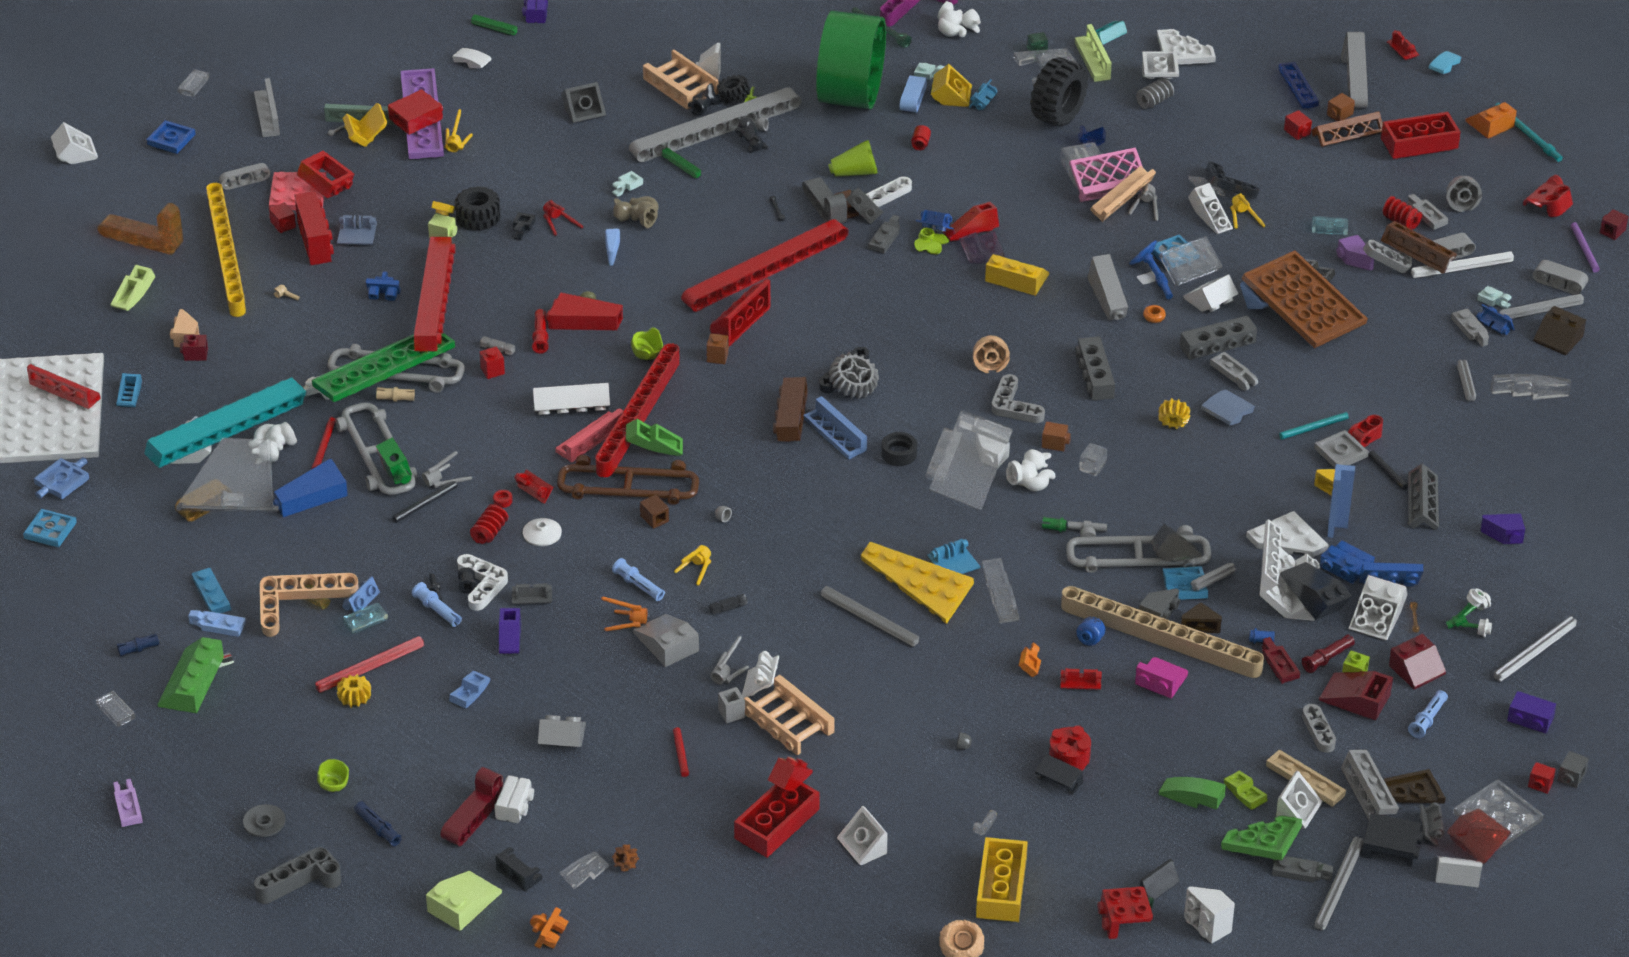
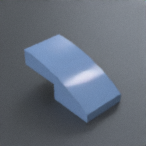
(470, 689)

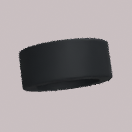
(899, 439)

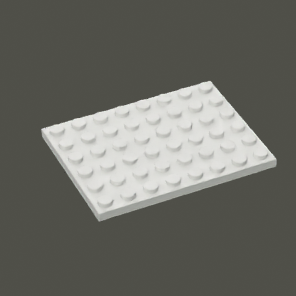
(41, 424)

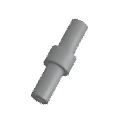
(1080, 525)

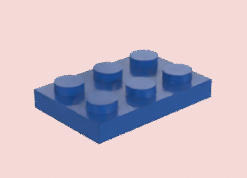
(1394, 572)

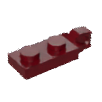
(1279, 661)

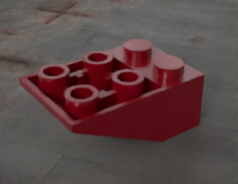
(1358, 692)

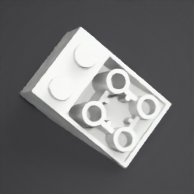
(1378, 608)

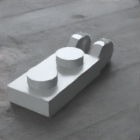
(1234, 370)

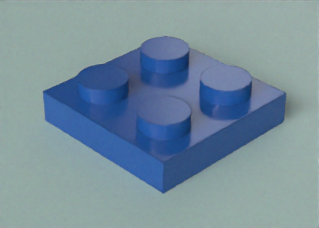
(171, 137)

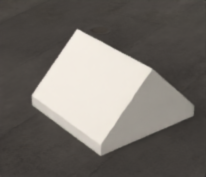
(1298, 800)
(864, 837)
(1458, 871)

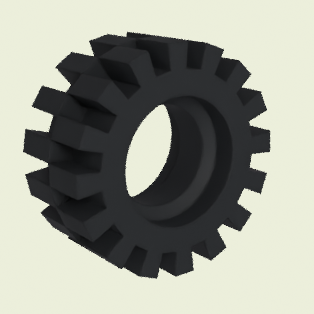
(733, 88)

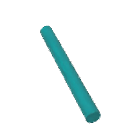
(1314, 425)

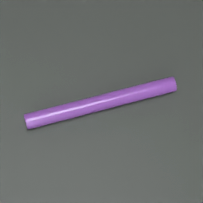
(1585, 247)

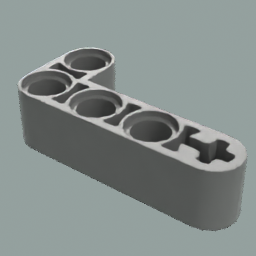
(823, 200)
(297, 873)

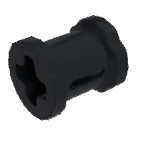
(466, 578)

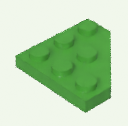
(1263, 839)

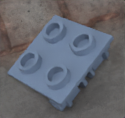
(357, 231)

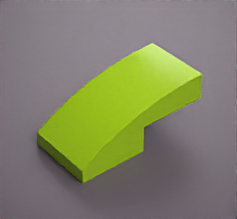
(1243, 789)

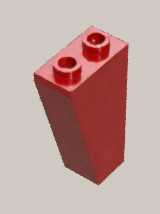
(583, 313)

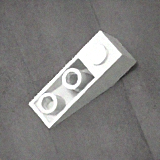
(1209, 208)

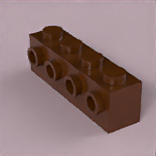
(790, 409)

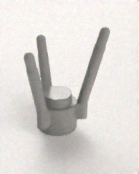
(1147, 194)
(433, 475)
(722, 671)

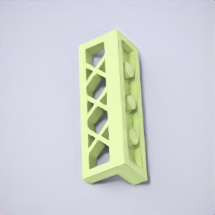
(1094, 55)

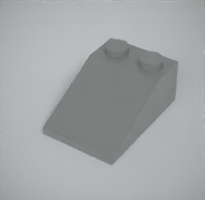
(668, 638)

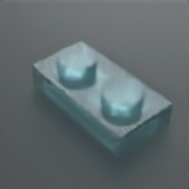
(1329, 225)
(365, 618)

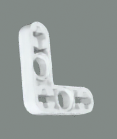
(494, 577)

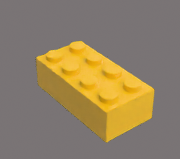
(1001, 879)

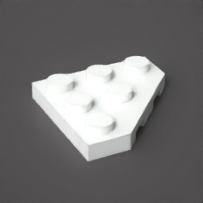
(1187, 48)
(1295, 536)

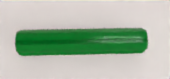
(494, 24)
(681, 162)

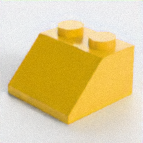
(951, 87)

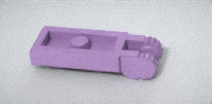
(127, 804)

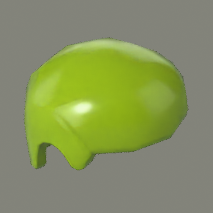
(332, 775)

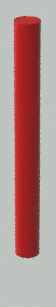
(324, 442)

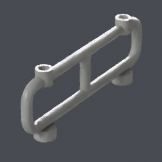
(436, 383)
(373, 481)
(1088, 537)

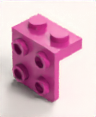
(1160, 676)

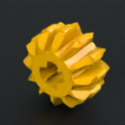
(1174, 413)
(354, 690)

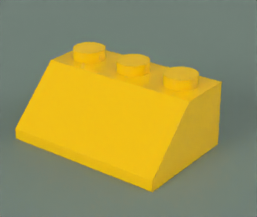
(1015, 274)

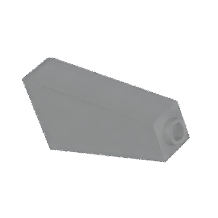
(1107, 287)

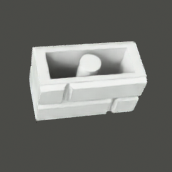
(514, 799)

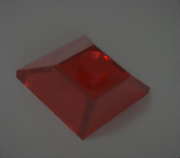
(1478, 834)

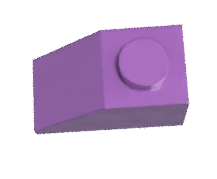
(1352, 253)

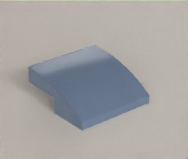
(1227, 407)

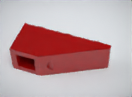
(978, 219)

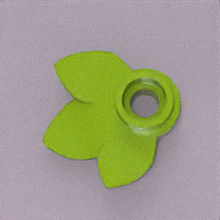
(930, 241)

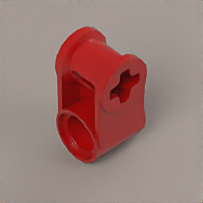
(1367, 430)

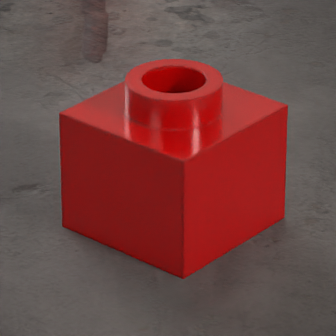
(1541, 777)

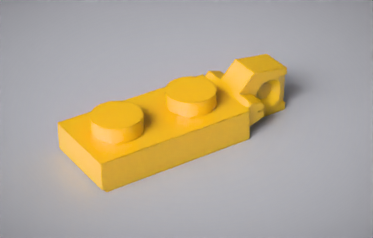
(442, 208)

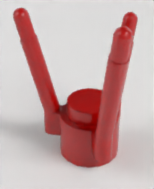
(554, 210)

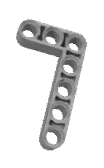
(1355, 56)

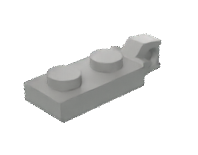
(1430, 213)
(1470, 326)

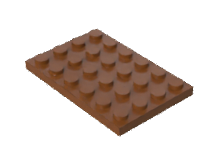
(1304, 299)

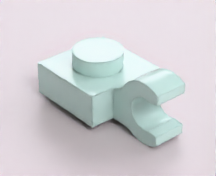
(926, 70)
(627, 181)
(1494, 297)

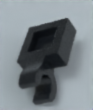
(521, 223)

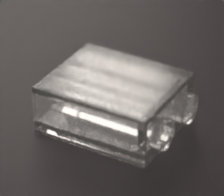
(1078, 152)

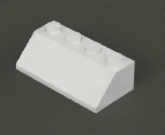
(571, 397)

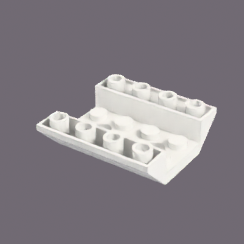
(1272, 585)

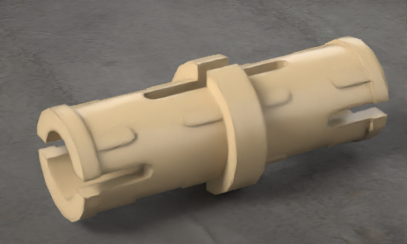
(395, 394)

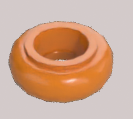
(1154, 313)

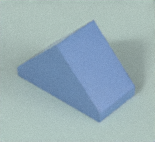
(1251, 298)

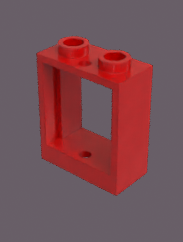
(310, 174)

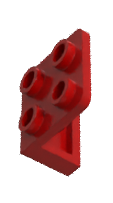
(1122, 907)

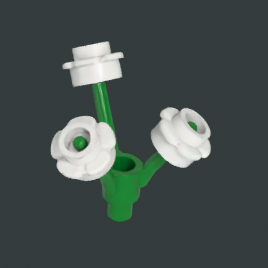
(1479, 600)

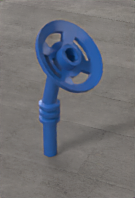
(1146, 256)

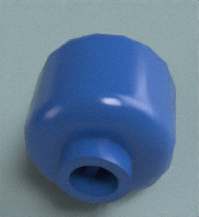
(1090, 631)

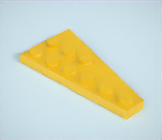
(924, 582)

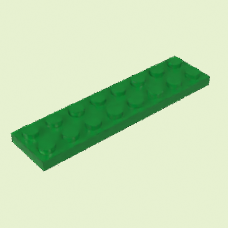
(375, 367)

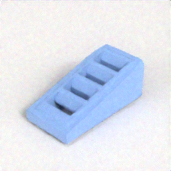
(612, 242)

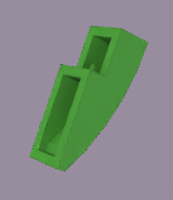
(654, 438)
(1193, 791)

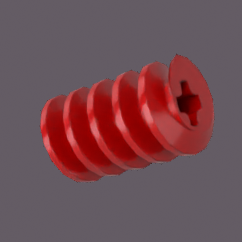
(1401, 213)
(489, 524)

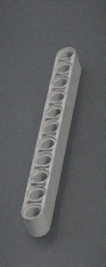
(714, 124)

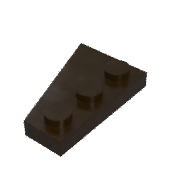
(1415, 788)

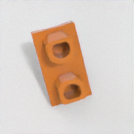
(555, 922)

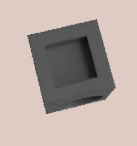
(1573, 769)

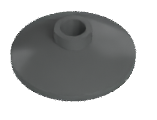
(264, 820)

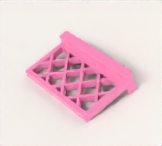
(1101, 189)

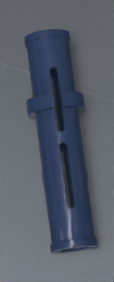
(382, 828)

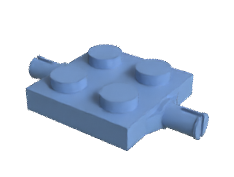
(61, 478)

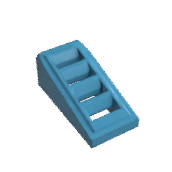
(130, 379)

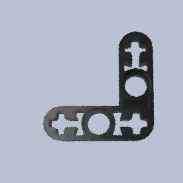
(1219, 179)

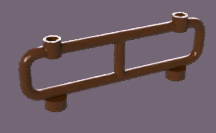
(583, 464)

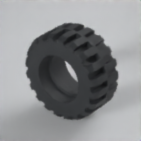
(1059, 91)

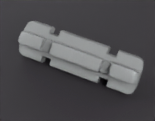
(486, 342)

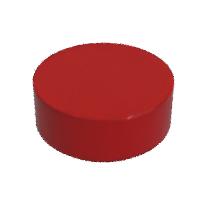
(502, 498)

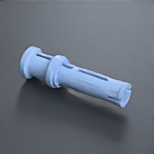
(632, 575)
(430, 600)
(1438, 700)

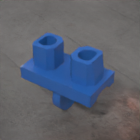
(383, 284)

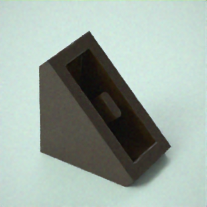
(1202, 619)

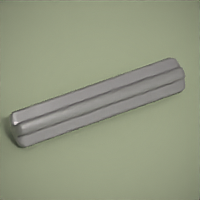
(1466, 380)
(1213, 576)

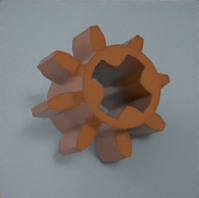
(625, 857)

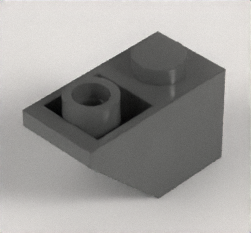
(1161, 603)

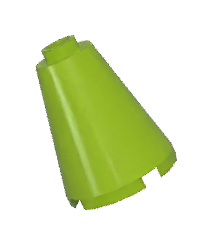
(854, 161)

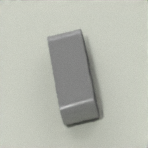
(1458, 243)
(1560, 277)

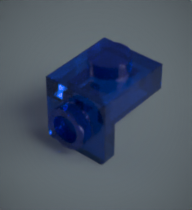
(1097, 135)

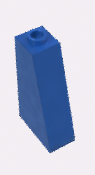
(311, 489)

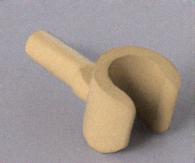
(282, 290)

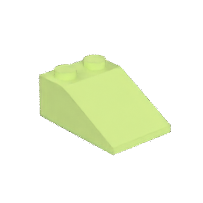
(460, 898)

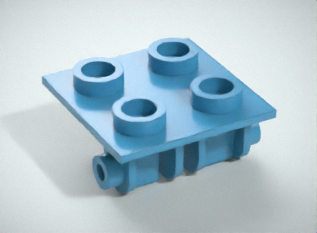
(954, 557)

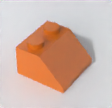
(1493, 120)

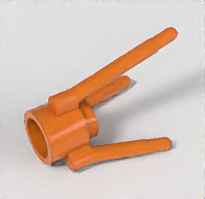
(637, 614)

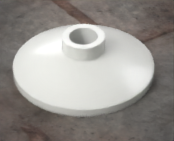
(542, 532)

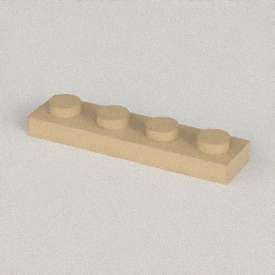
(1324, 788)

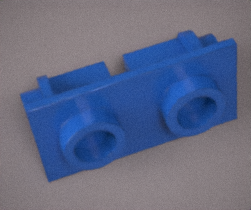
(929, 219)
(1502, 323)

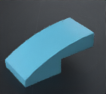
(1444, 62)

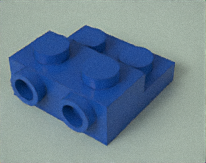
(1345, 561)

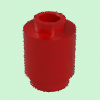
(920, 137)

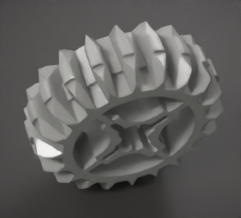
(856, 371)

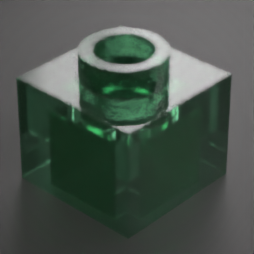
(1037, 42)

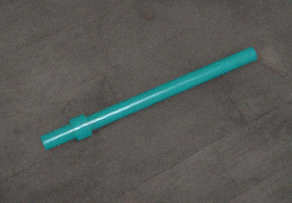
(1547, 148)

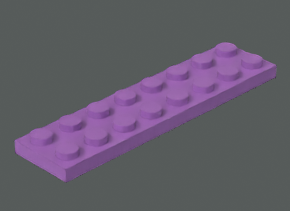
(428, 140)

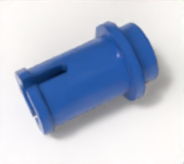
(1258, 636)

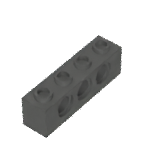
(1218, 337)
(1095, 368)

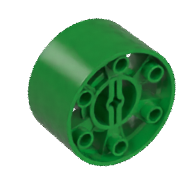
(851, 59)

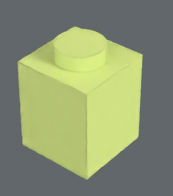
(442, 226)

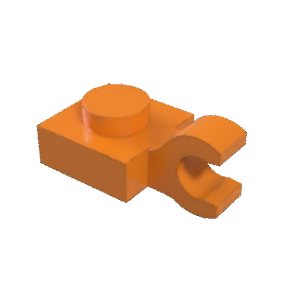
(1029, 661)

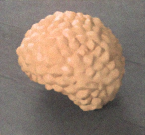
(961, 939)

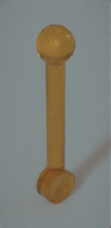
(1413, 606)

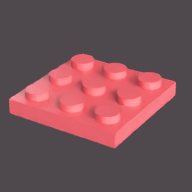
(286, 185)

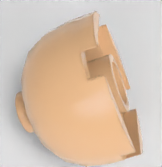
(991, 354)

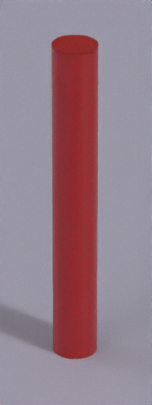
(680, 752)

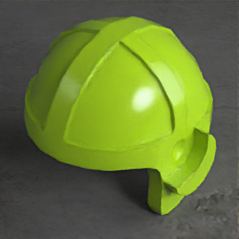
(647, 344)

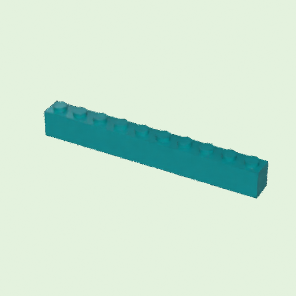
(224, 422)

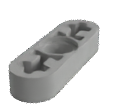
(257, 168)
(1318, 735)

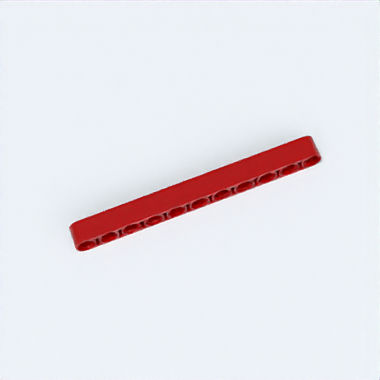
(764, 265)
(637, 408)

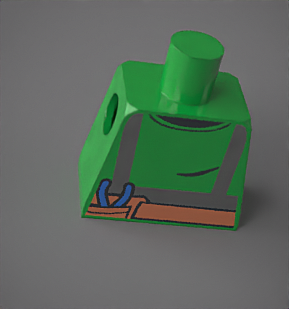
(399, 469)

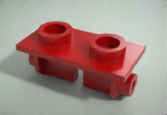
(1401, 46)
(533, 485)
(1087, 680)

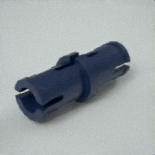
(137, 644)

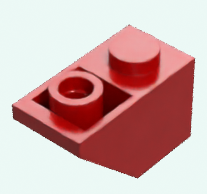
(789, 773)

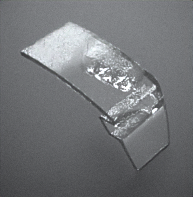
(968, 459)

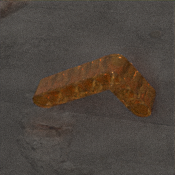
(161, 238)

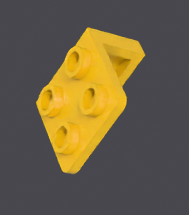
(367, 128)

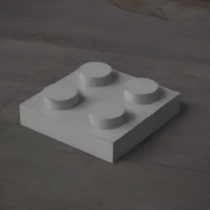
(1341, 449)

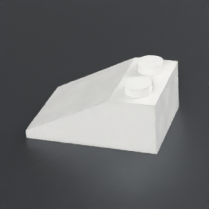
(1160, 64)

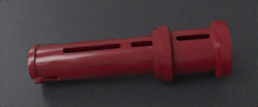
(1322, 656)

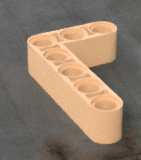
(299, 591)

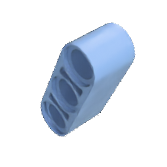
(913, 94)

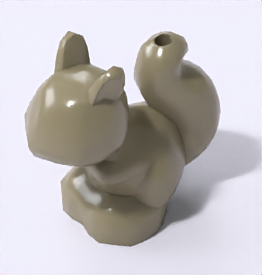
(640, 208)

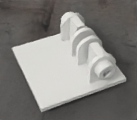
(762, 675)

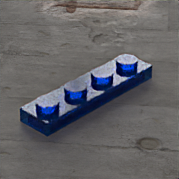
(1298, 85)

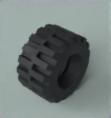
(477, 208)

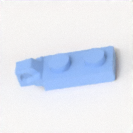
(217, 622)

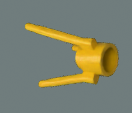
(453, 142)
(1241, 205)
(698, 556)

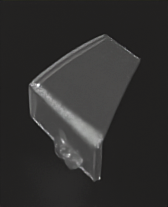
(233, 479)

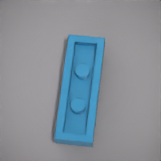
(211, 591)

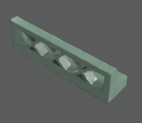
(336, 112)

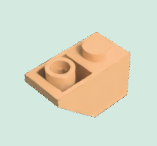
(183, 325)

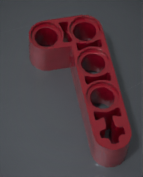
(475, 808)

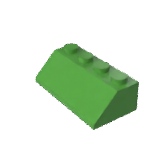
(193, 676)

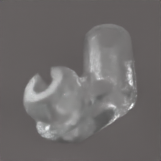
(988, 821)

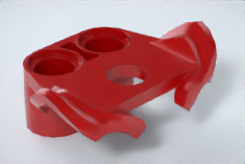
(1556, 198)

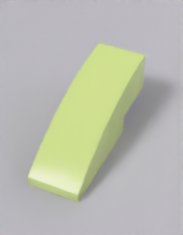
(133, 288)

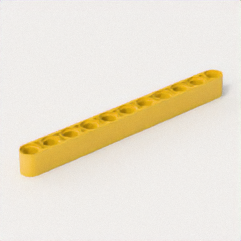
(226, 250)

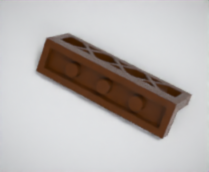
(1418, 246)

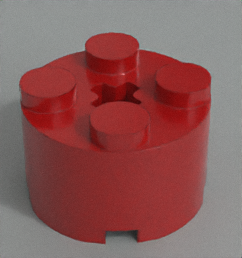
(1071, 746)

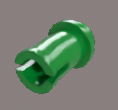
(1055, 524)

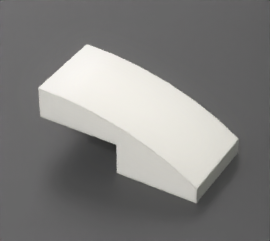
(474, 58)

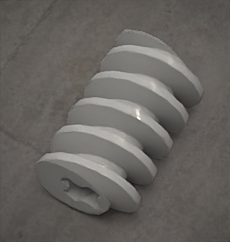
(1155, 93)

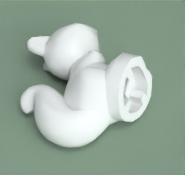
(951, 20)
(278, 435)
(1026, 473)

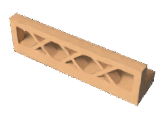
(1122, 193)

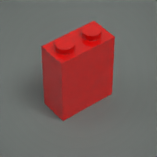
(415, 111)

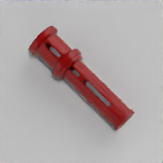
(540, 335)

